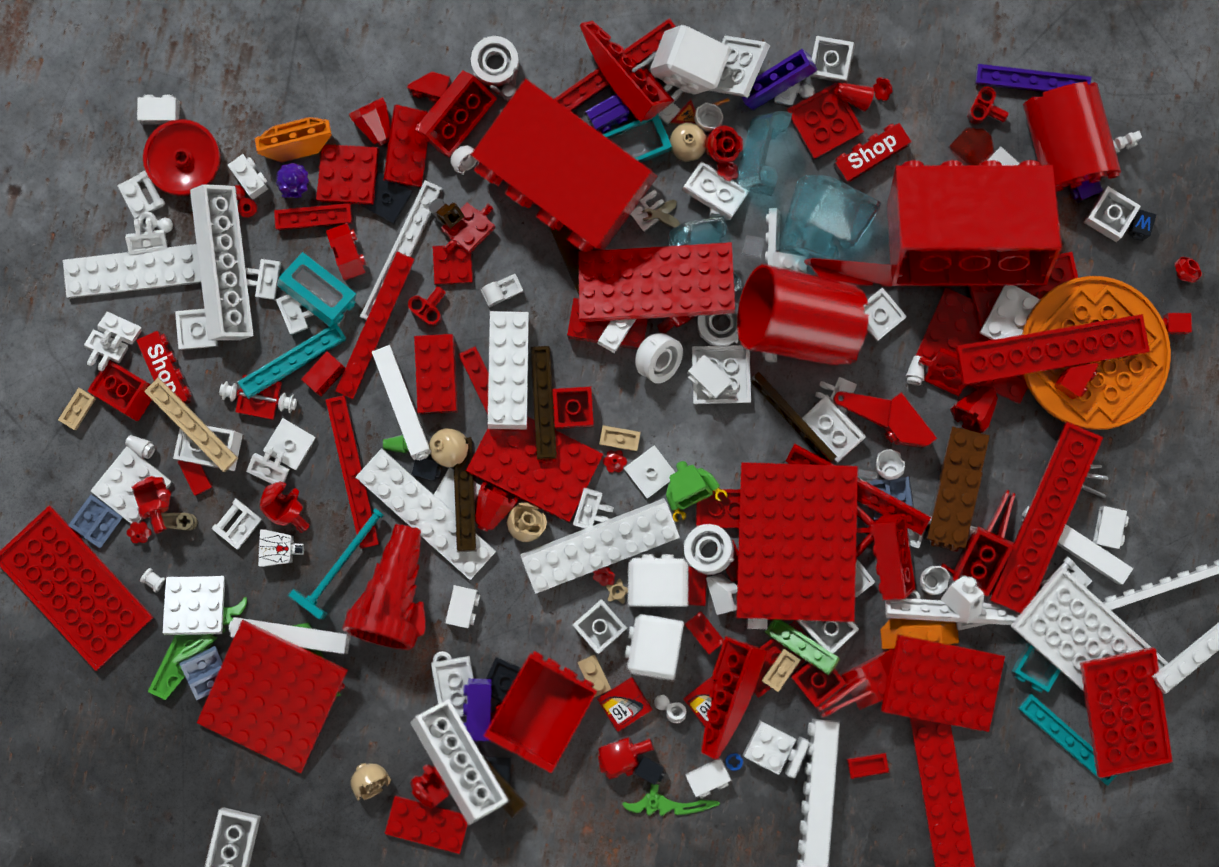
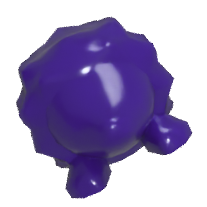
(292, 180)

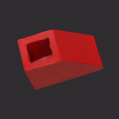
(430, 86)
(1074, 380)

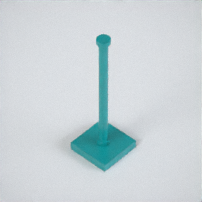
(310, 601)

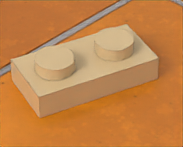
(77, 409)
(619, 438)
(781, 670)
(593, 672)

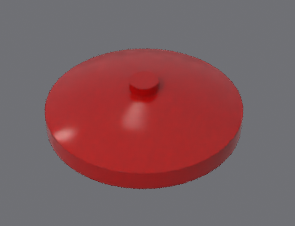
(181, 156)

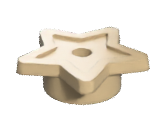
(617, 586)

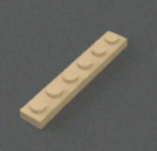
(191, 424)

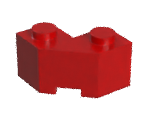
(345, 251)

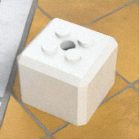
(689, 60)
(657, 581)
(654, 646)

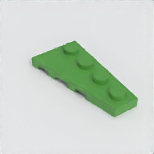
(171, 674)

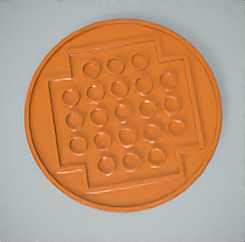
(1122, 385)

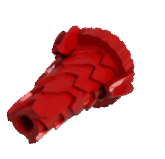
(386, 608)

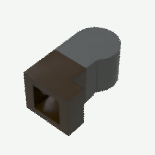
(446, 214)

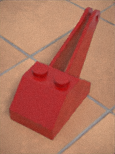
(896, 416)
(986, 551)
(864, 682)

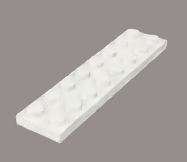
(131, 272)
(421, 510)

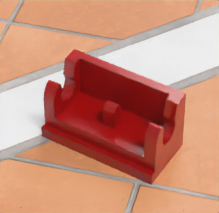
(323, 374)
(704, 632)

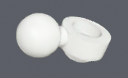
(162, 224)
(662, 703)

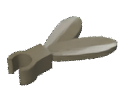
(662, 214)

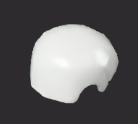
(708, 117)
(462, 159)
(890, 464)
(934, 580)

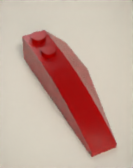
(637, 89)
(733, 687)

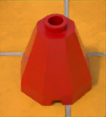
(373, 121)
(976, 409)
(492, 506)

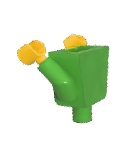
(689, 487)

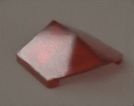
(973, 146)

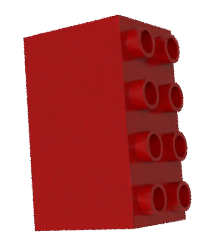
(562, 168)
(972, 224)

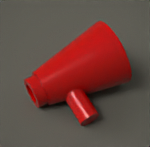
(857, 95)

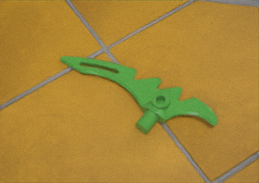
(206, 638)
(655, 801)

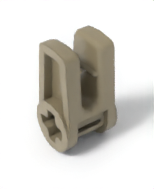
(175, 521)

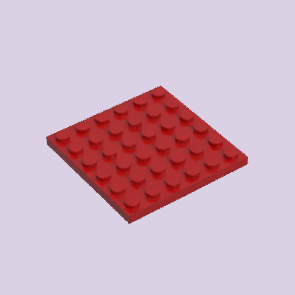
(272, 696)

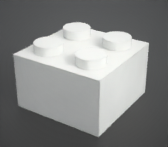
(832, 59)
(1112, 214)
(599, 626)
(769, 747)

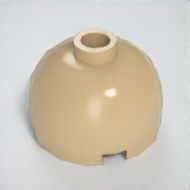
(685, 149)
(448, 447)
(526, 522)
(368, 780)

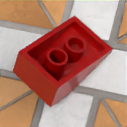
(121, 390)

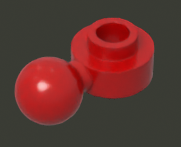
(240, 195)

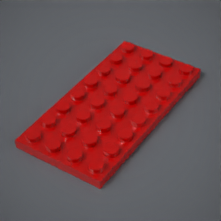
(656, 282)
(73, 588)

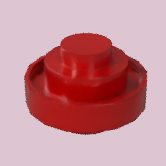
(1187, 269)

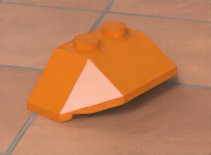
(294, 139)
(931, 630)

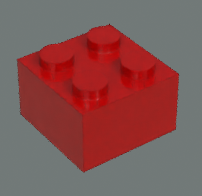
(573, 407)
(816, 684)

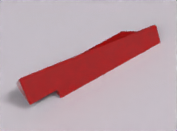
(851, 272)

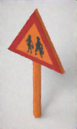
(687, 113)

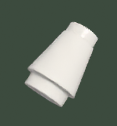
(915, 373)
(140, 446)

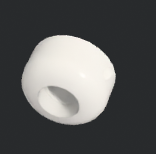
(494, 46)
(716, 337)
(658, 357)
(701, 536)

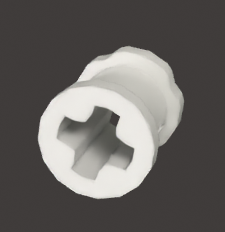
(152, 580)

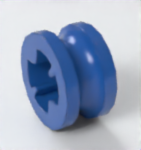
(738, 757)

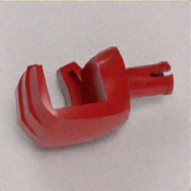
(152, 500)
(282, 508)
(621, 756)
(429, 787)

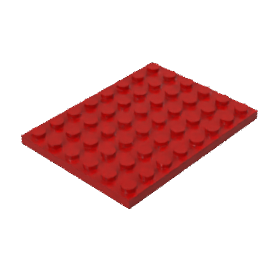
(797, 542)

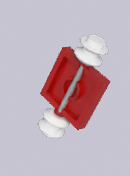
(261, 404)

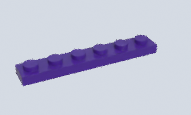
(1024, 78)

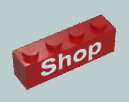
(871, 153)
(162, 363)

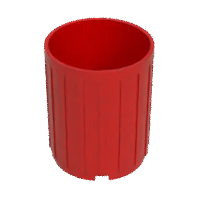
(801, 316)

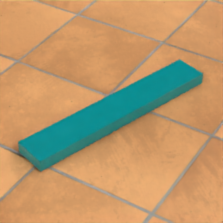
(292, 360)
(1062, 734)

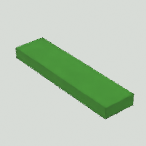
(802, 646)

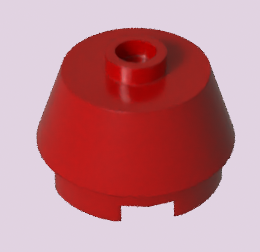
(723, 144)

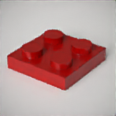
(452, 266)

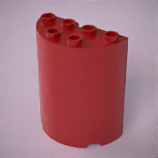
(1072, 134)
(541, 711)

